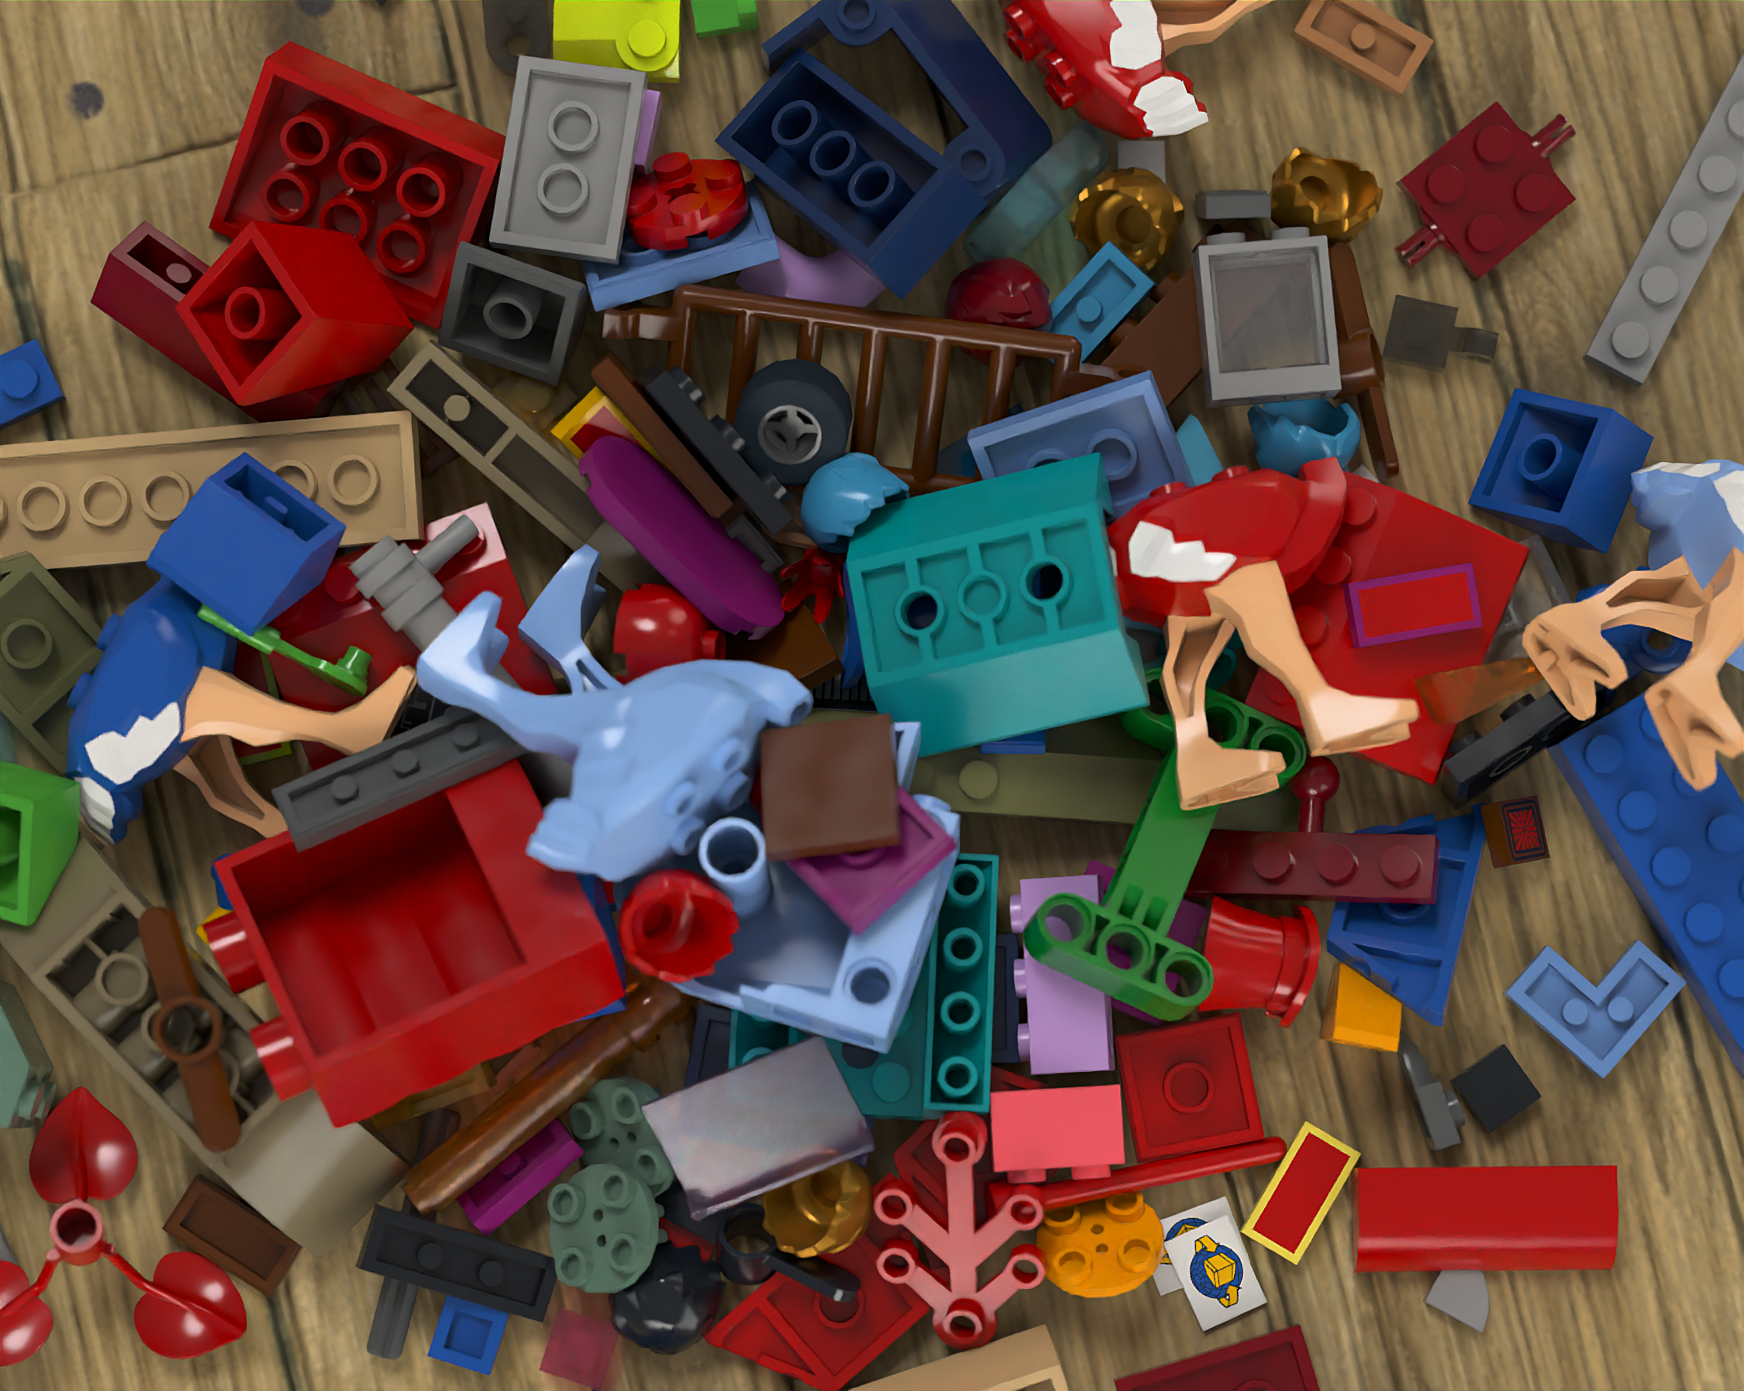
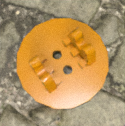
(1128, 1235)

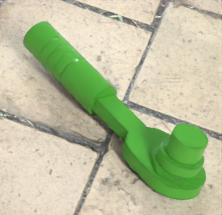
(347, 674)

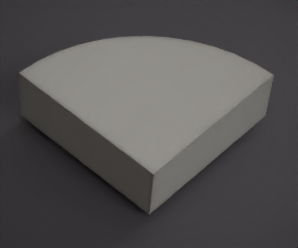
(1462, 1296)

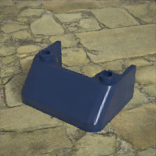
(1001, 124)

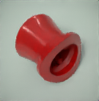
(1260, 960)

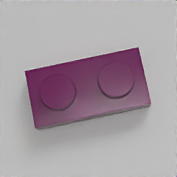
(520, 1177)

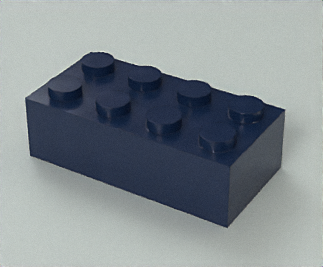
(851, 172)

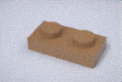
(1364, 41)

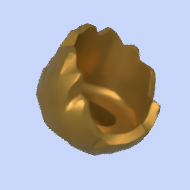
(1323, 195)
(1132, 212)
(820, 1210)

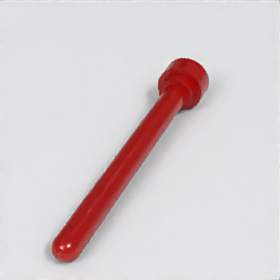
(1143, 1175)

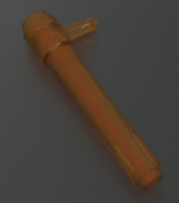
(547, 1091)

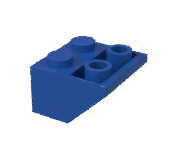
(248, 544)

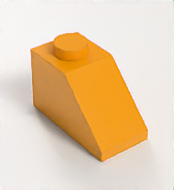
(1360, 1013)

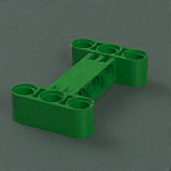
(1155, 870)

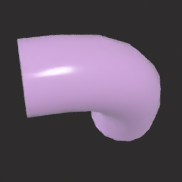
(821, 279)

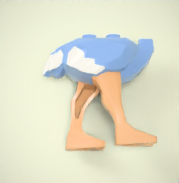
(1687, 593)

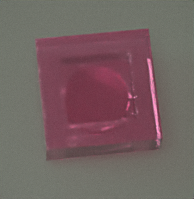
(580, 1348)

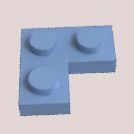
(1598, 1020)

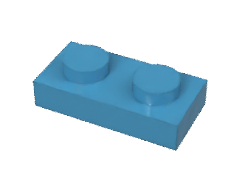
(1100, 299)

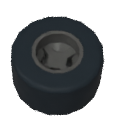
(787, 443)

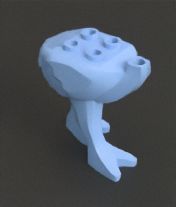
(646, 756)

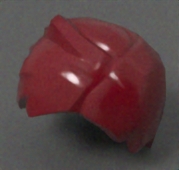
(1002, 295)

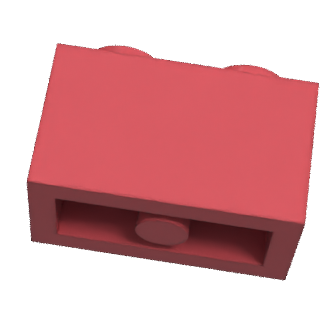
(1056, 1130)

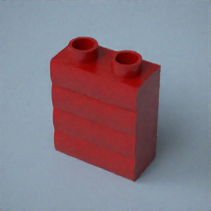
(410, 946)

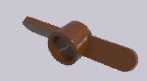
(1360, 359)
(203, 1071)

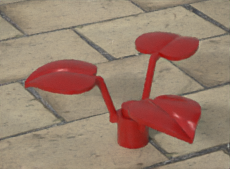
(93, 1155)

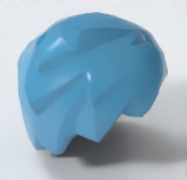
(1302, 433)
(843, 496)

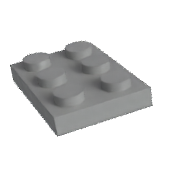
(568, 159)

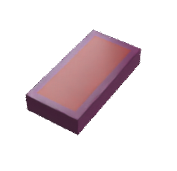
(1412, 605)

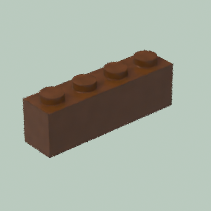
(1169, 334)

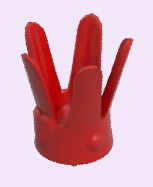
(819, 575)

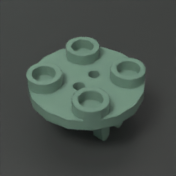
(616, 1131)
(580, 1231)

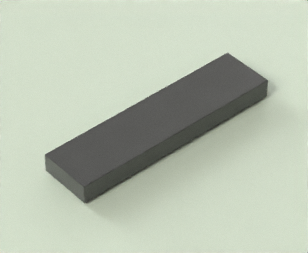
(392, 775)

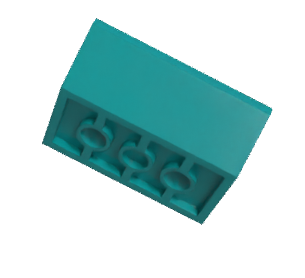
(995, 653)
(945, 1037)

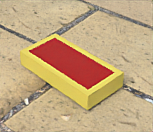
(1300, 1192)

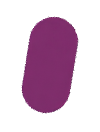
(681, 538)

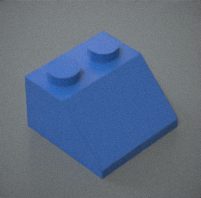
(1561, 469)

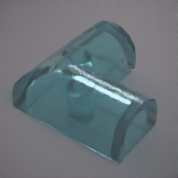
(1040, 195)

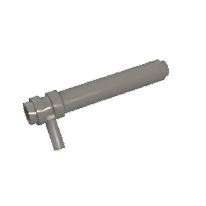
(415, 604)

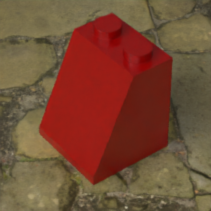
(292, 312)

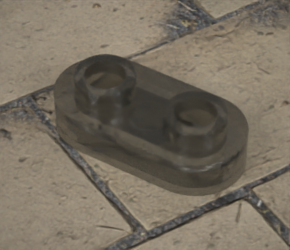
(515, 19)

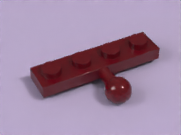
(1316, 863)

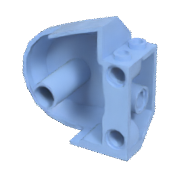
(793, 952)

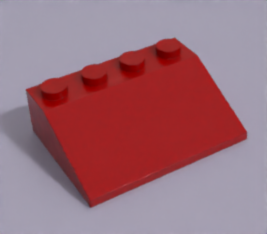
(367, 162)
(1382, 537)
(341, 617)

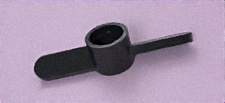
(755, 1267)

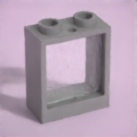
(1266, 312)

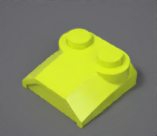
(621, 35)

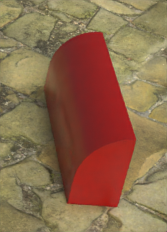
(1484, 1218)

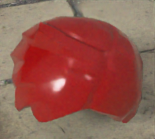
(676, 925)

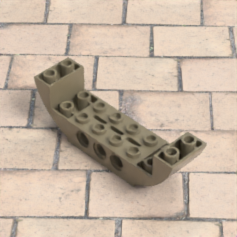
(96, 973)

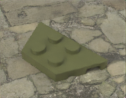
(42, 654)

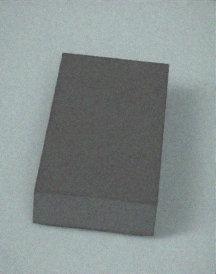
(1233, 204)

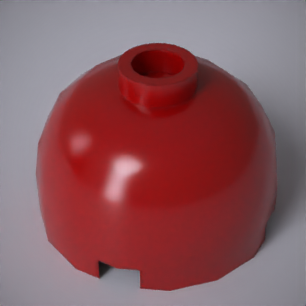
(662, 630)

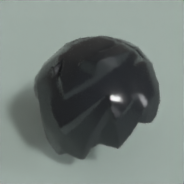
(670, 1301)

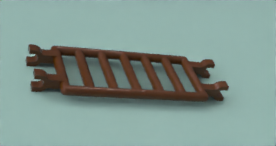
(679, 328)

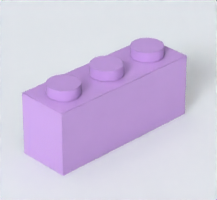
(1067, 1019)

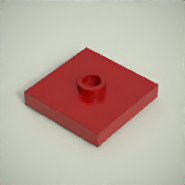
(1188, 1087)

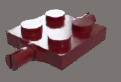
(1485, 191)

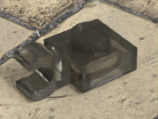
(1425, 334)

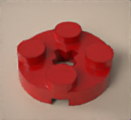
(684, 200)

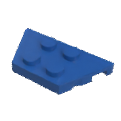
(1416, 947)

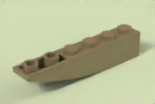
(515, 459)

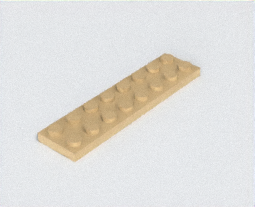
(115, 494)

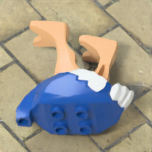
(172, 703)

